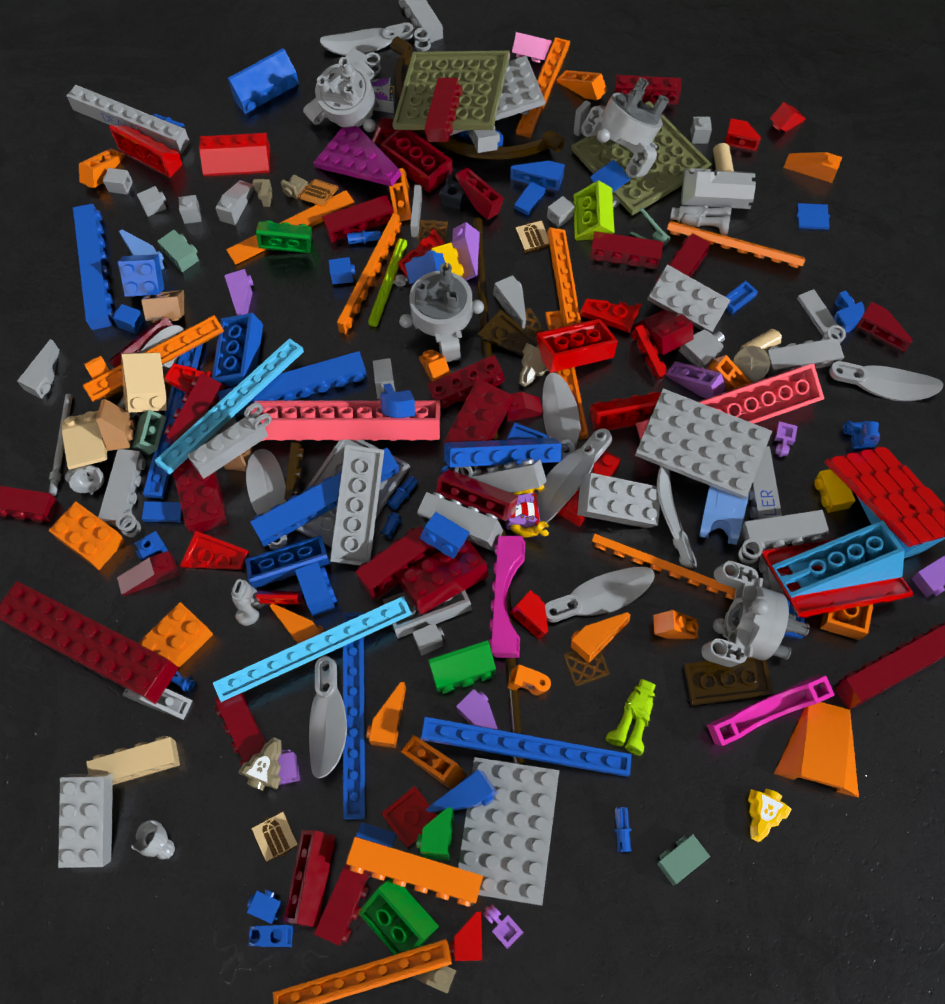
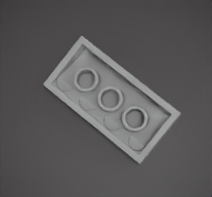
(452, 607)

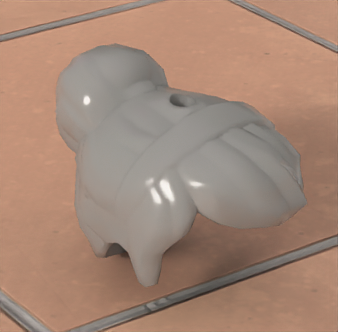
(83, 483)
(153, 840)

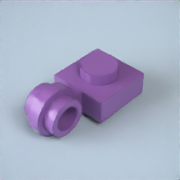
(786, 435)
(506, 930)

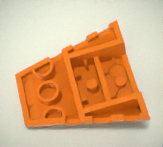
(822, 749)

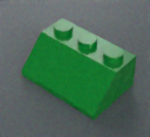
(284, 236)
(462, 667)
(437, 837)
(397, 918)

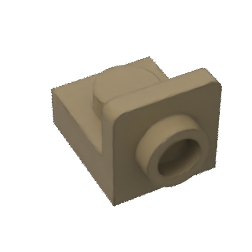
(294, 186)
(264, 191)

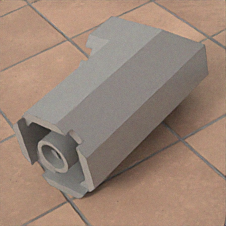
(717, 188)

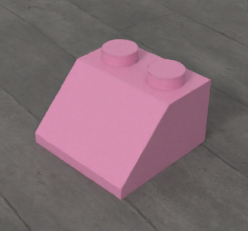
(531, 46)

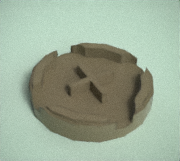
(753, 362)

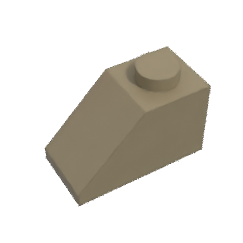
(438, 978)

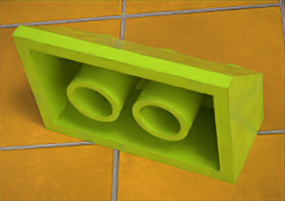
(593, 211)

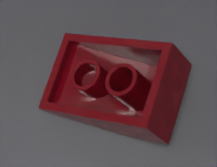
(668, 330)

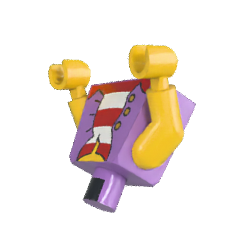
(526, 518)

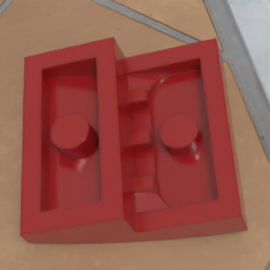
(280, 597)

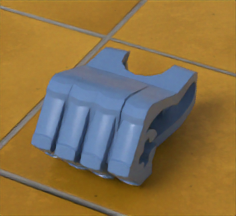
(723, 512)

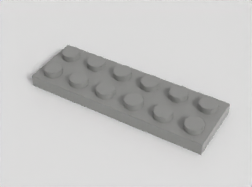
(357, 505)

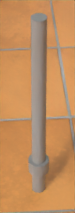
(55, 475)

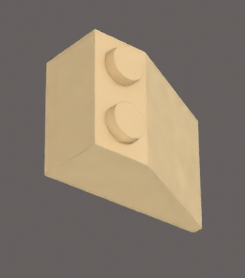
(143, 382)
(83, 440)

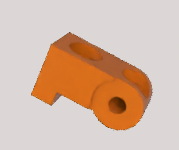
(529, 679)

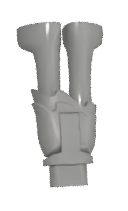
(697, 217)
(245, 600)

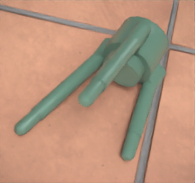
(659, 235)

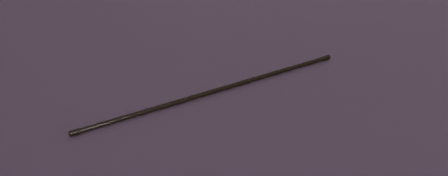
(513, 697)

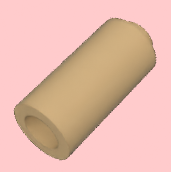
(722, 157)
(766, 340)

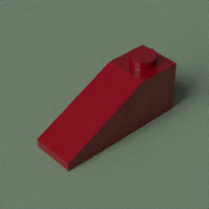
(480, 194)
(884, 326)
(148, 573)

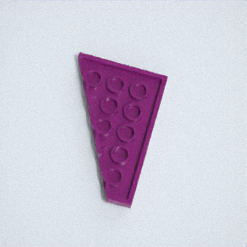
(357, 156)

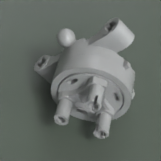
(344, 96)

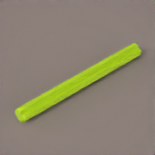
(387, 283)

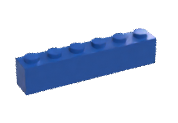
(501, 452)

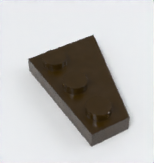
(506, 333)
(294, 473)

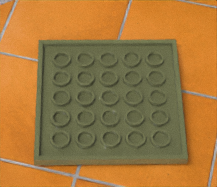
(481, 81)
(665, 174)

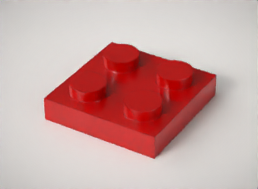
(409, 816)

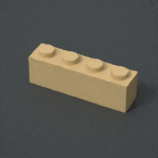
(137, 761)

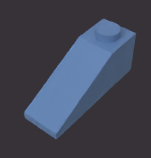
(140, 247)

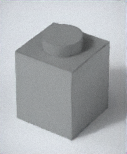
(700, 130)
(117, 181)
(152, 201)
(190, 209)
(560, 211)
(429, 638)

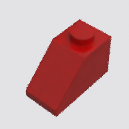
(786, 117)
(742, 135)
(531, 614)
(468, 941)

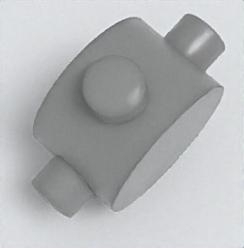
(400, 280)

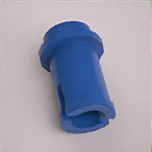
(852, 427)
(391, 525)
(185, 682)

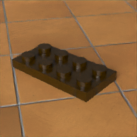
(716, 683)

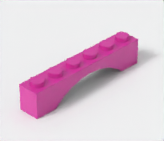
(510, 556)
(750, 717)

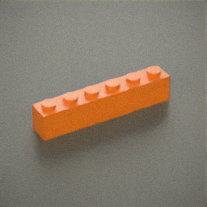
(414, 870)

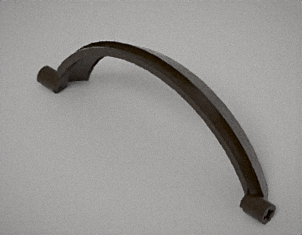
(549, 139)

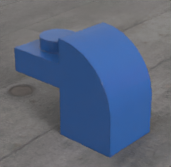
(849, 312)
(397, 403)

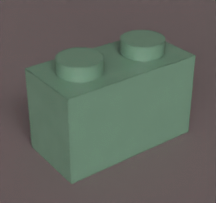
(178, 250)
(148, 432)
(683, 859)

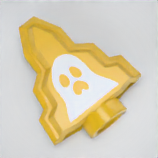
(766, 812)

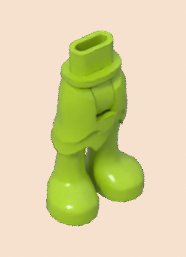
(639, 708)

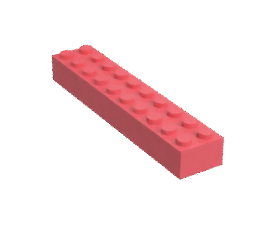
(765, 397)
(348, 421)

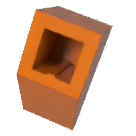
(434, 364)
(96, 368)
(675, 625)

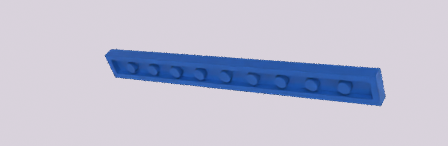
(157, 477)
(526, 746)
(354, 750)

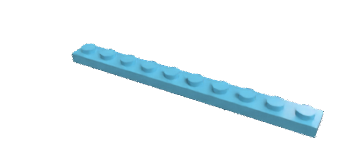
(229, 406)
(311, 649)

